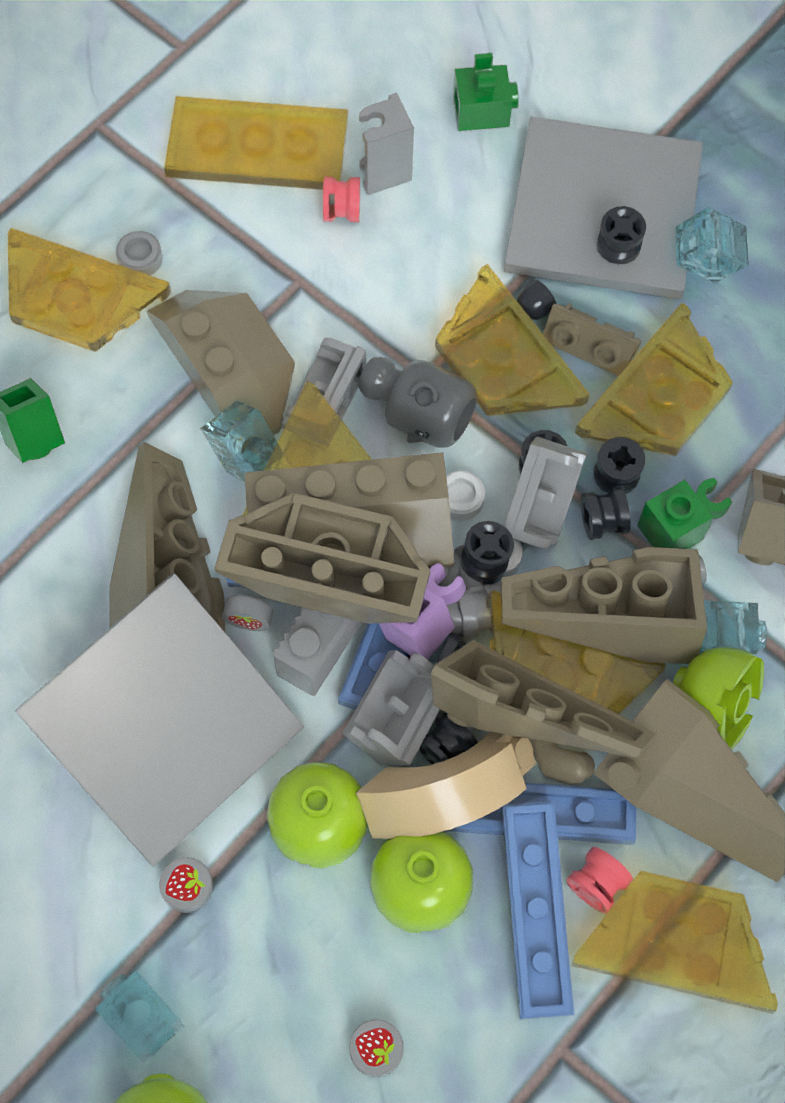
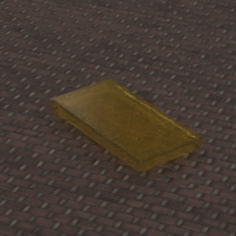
(255, 142)

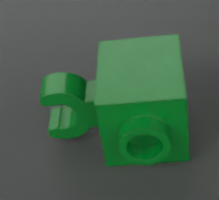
(484, 95)
(29, 421)
(680, 515)

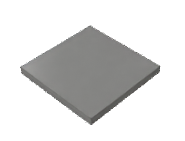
(579, 174)
(160, 719)

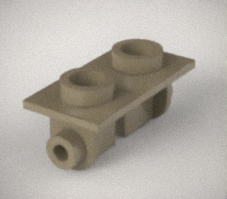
(590, 341)

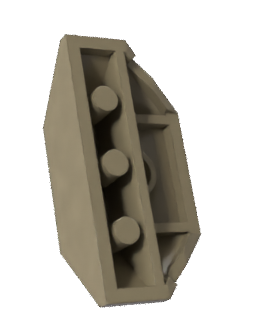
(227, 351)
(326, 559)

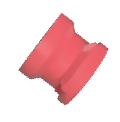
(346, 199)
(599, 879)

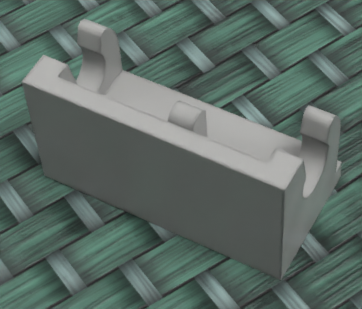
(387, 147)
(335, 375)
(544, 492)
(395, 710)

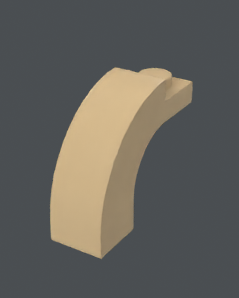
(448, 792)

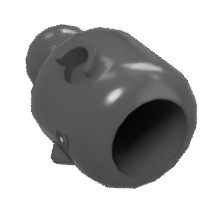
(421, 399)

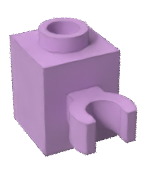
(434, 617)

